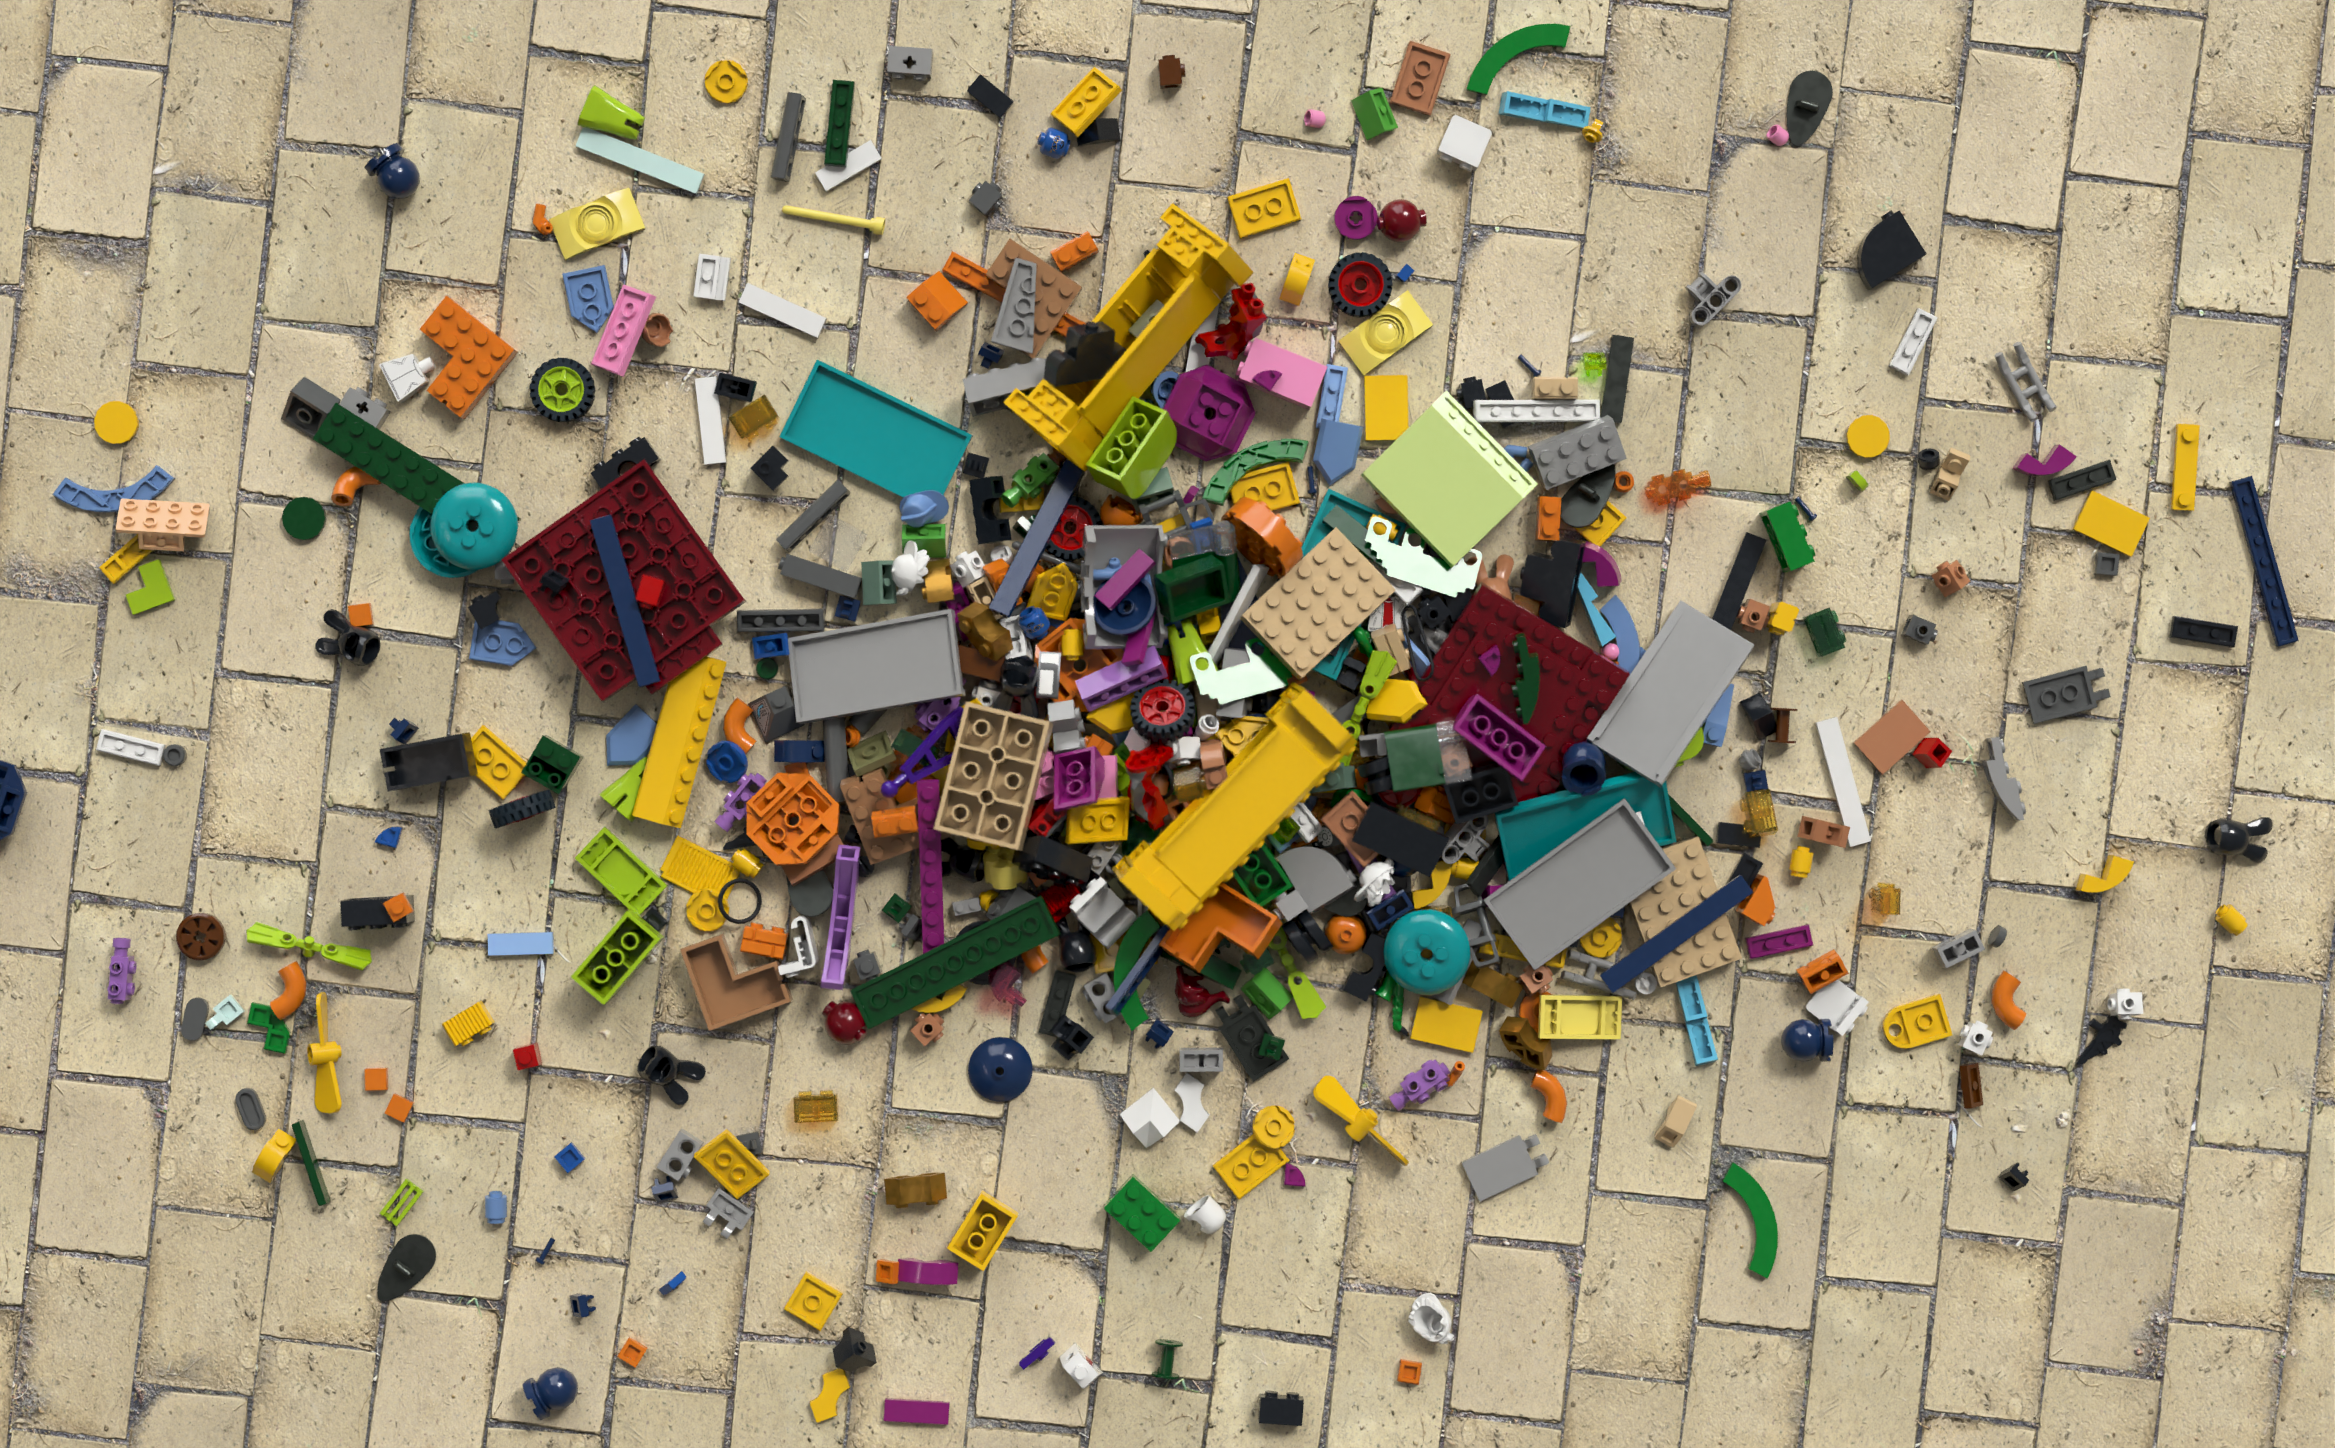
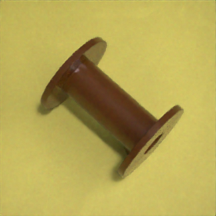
(1782, 725)

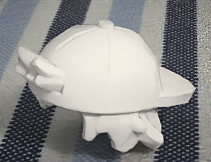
(909, 568)
(1375, 881)
(1431, 1319)

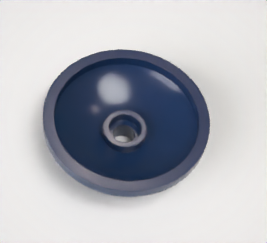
(1121, 623)
(1000, 1053)

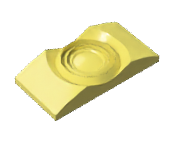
(597, 223)
(1385, 333)
(1579, 1017)

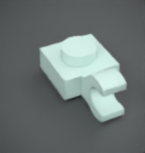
(226, 1011)

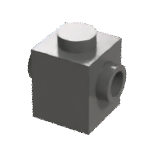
(986, 197)
(867, 965)

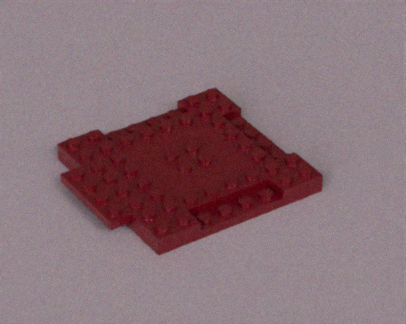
(654, 543)
(1572, 688)

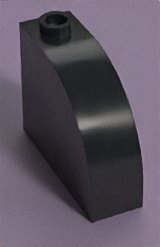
(1887, 249)

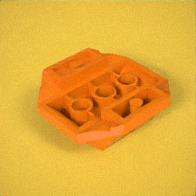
(1094, 658)
(786, 798)

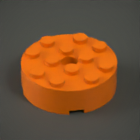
(1264, 536)

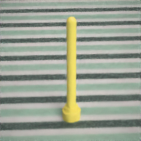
(876, 225)

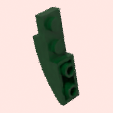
(1527, 686)
(1214, 970)

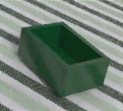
(1192, 588)

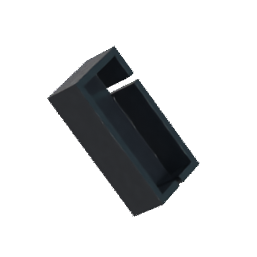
(429, 761)

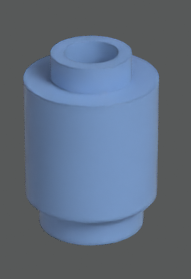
(495, 1207)

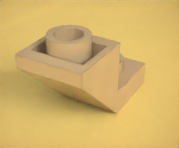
(1949, 474)
(1676, 1121)

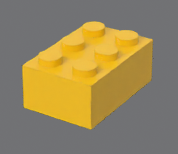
(982, 1230)

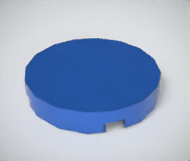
(727, 761)

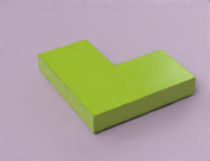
(156, 589)

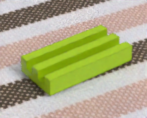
(390, 1216)

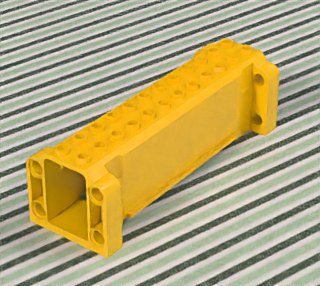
(1190, 278)
(1235, 817)

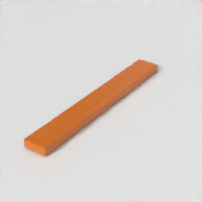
(976, 277)

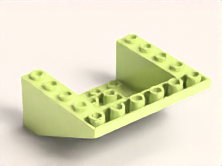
(1449, 479)

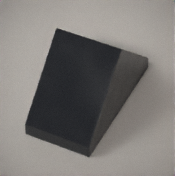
(1100, 131)
(735, 387)
(1759, 715)

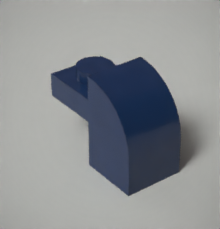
(799, 751)

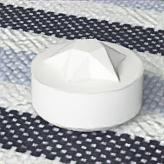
(1003, 552)
(1646, 984)

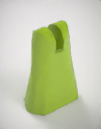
(609, 115)
(1183, 649)
(624, 791)

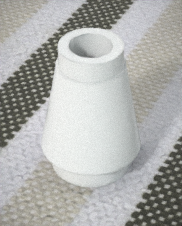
(1206, 727)

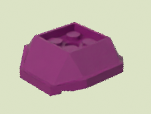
(1231, 409)

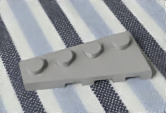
(1017, 312)

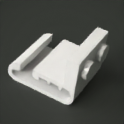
(1102, 912)
(805, 949)

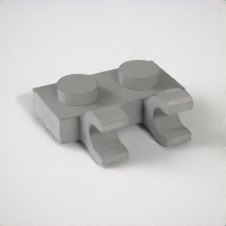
(729, 1209)

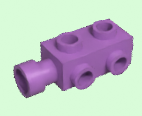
(938, 708)
(743, 794)
(122, 975)
(1425, 1084)

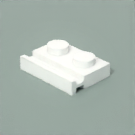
(712, 277)

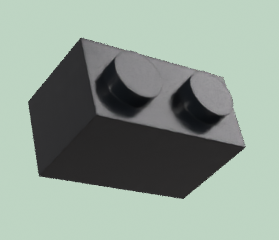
(1281, 1408)

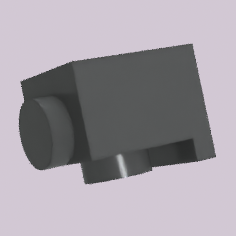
(1912, 628)

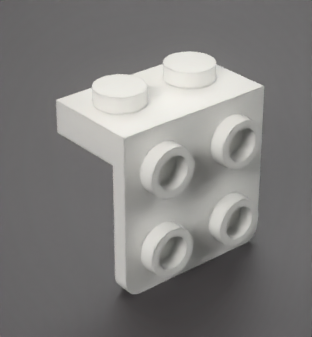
(1464, 143)
(1839, 1005)

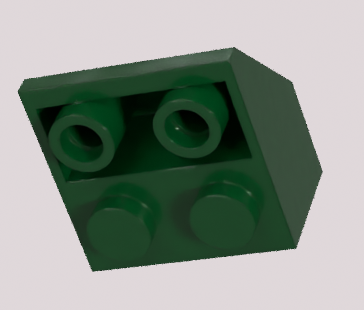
(552, 764)

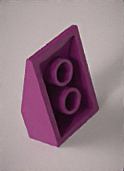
(1077, 778)

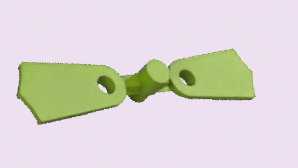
(1376, 674)
(346, 955)
(1305, 995)

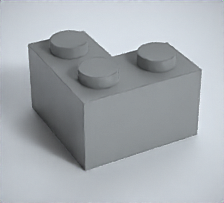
(1067, 726)

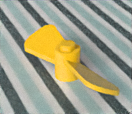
(324, 1056)
(1361, 1121)

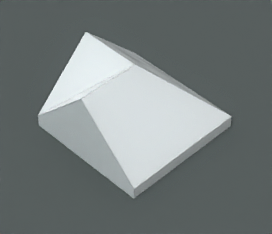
(1150, 1118)

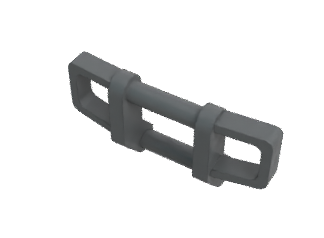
(1175, 497)
(1488, 937)

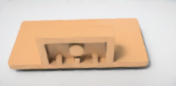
(162, 523)

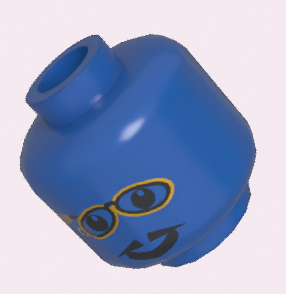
(1053, 143)
(1034, 622)

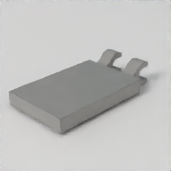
(1503, 1166)

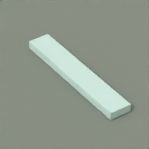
(640, 160)

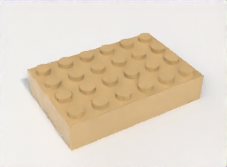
(1317, 604)
(993, 776)
(1673, 898)

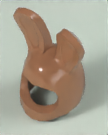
(1503, 571)

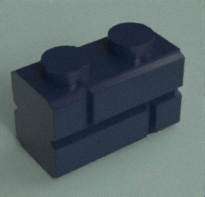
(1389, 909)

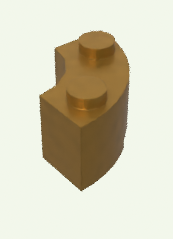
(938, 582)
(985, 631)
(1493, 984)
(1524, 1042)
(914, 1189)

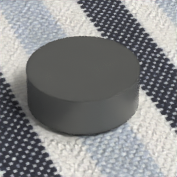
(175, 755)
(1997, 936)

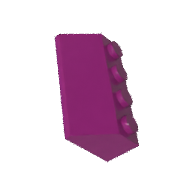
(1497, 736)

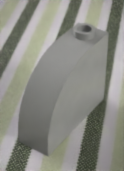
(1317, 876)

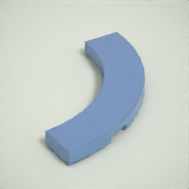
(109, 500)
(1625, 633)

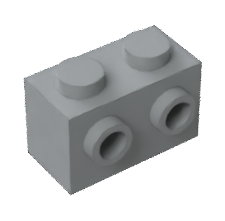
(1287, 906)

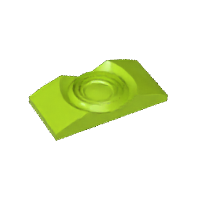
(621, 871)

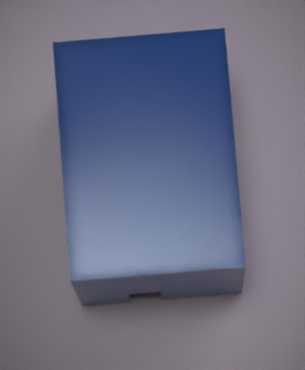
(1405, 273)

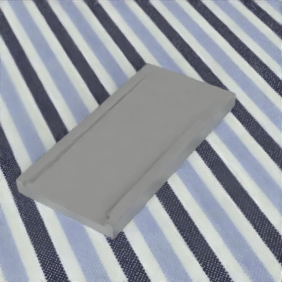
(875, 666)
(1670, 693)
(1579, 884)

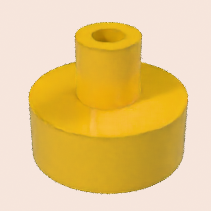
(987, 899)

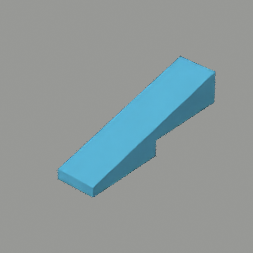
(1544, 110)
(1599, 626)
(1696, 1021)

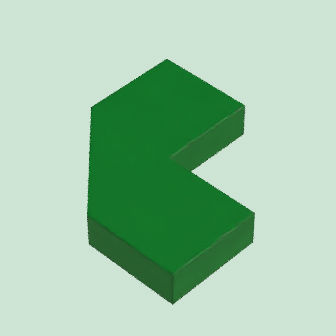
(278, 1032)

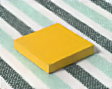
(1604, 526)
(813, 1301)

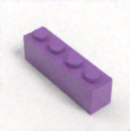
(1120, 680)

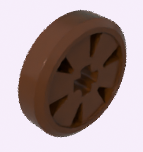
(195, 948)

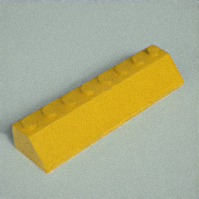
(678, 743)

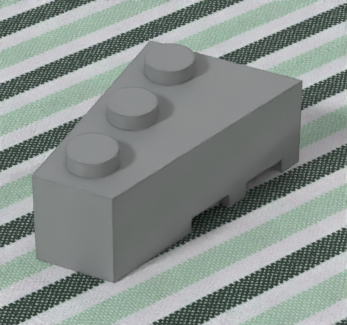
(1240, 707)

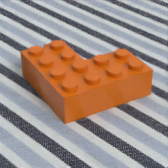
(476, 359)
(1226, 916)

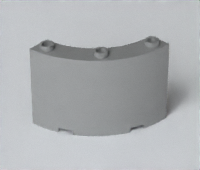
(1119, 542)

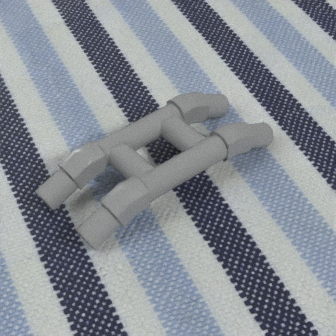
(2028, 369)
(1588, 980)

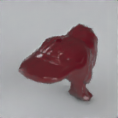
(1193, 997)

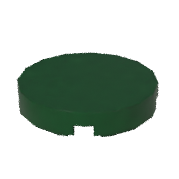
(304, 518)

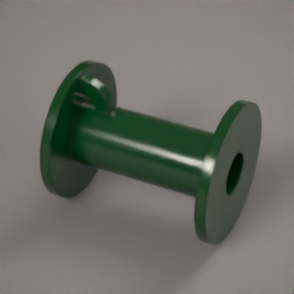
(1167, 1359)

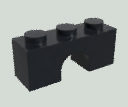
(639, 450)
(984, 494)
(1363, 983)

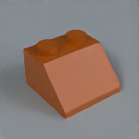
(937, 300)
(1760, 904)

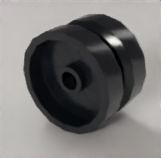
(1381, 770)
(1307, 936)

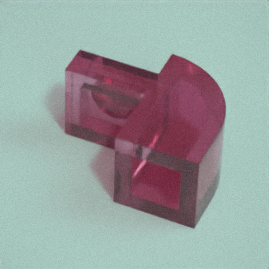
(1001, 984)

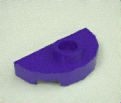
(1038, 1352)

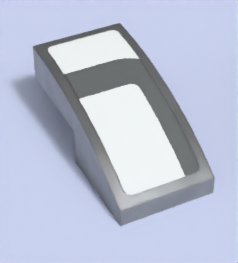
(1048, 675)

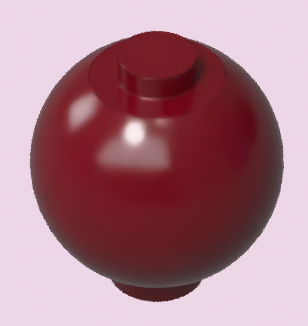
(1401, 220)
(844, 1023)

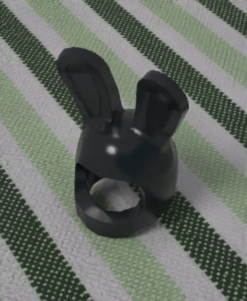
(355, 643)
(1018, 680)
(2236, 837)
(963, 861)
(1075, 948)
(661, 1068)

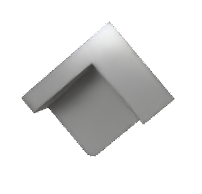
(1372, 745)

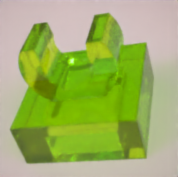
(1594, 361)

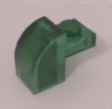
(907, 744)
(1137, 833)

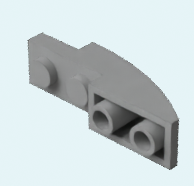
(2004, 788)

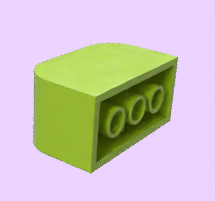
(1134, 449)
(617, 957)

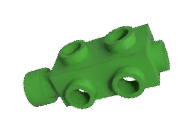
(1038, 477)

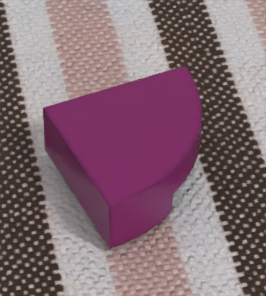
(1267, 379)
(1190, 495)
(1491, 660)
(1293, 1176)

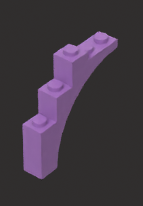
(842, 917)

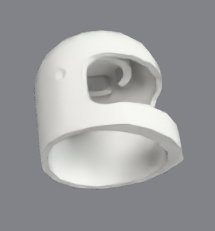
(1209, 1216)

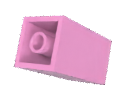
(1299, 375)

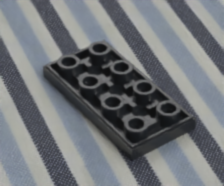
(1400, 839)

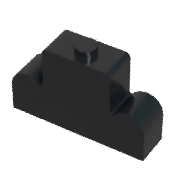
(1087, 355)
(1554, 580)

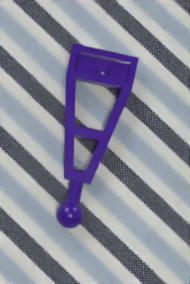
(952, 722)

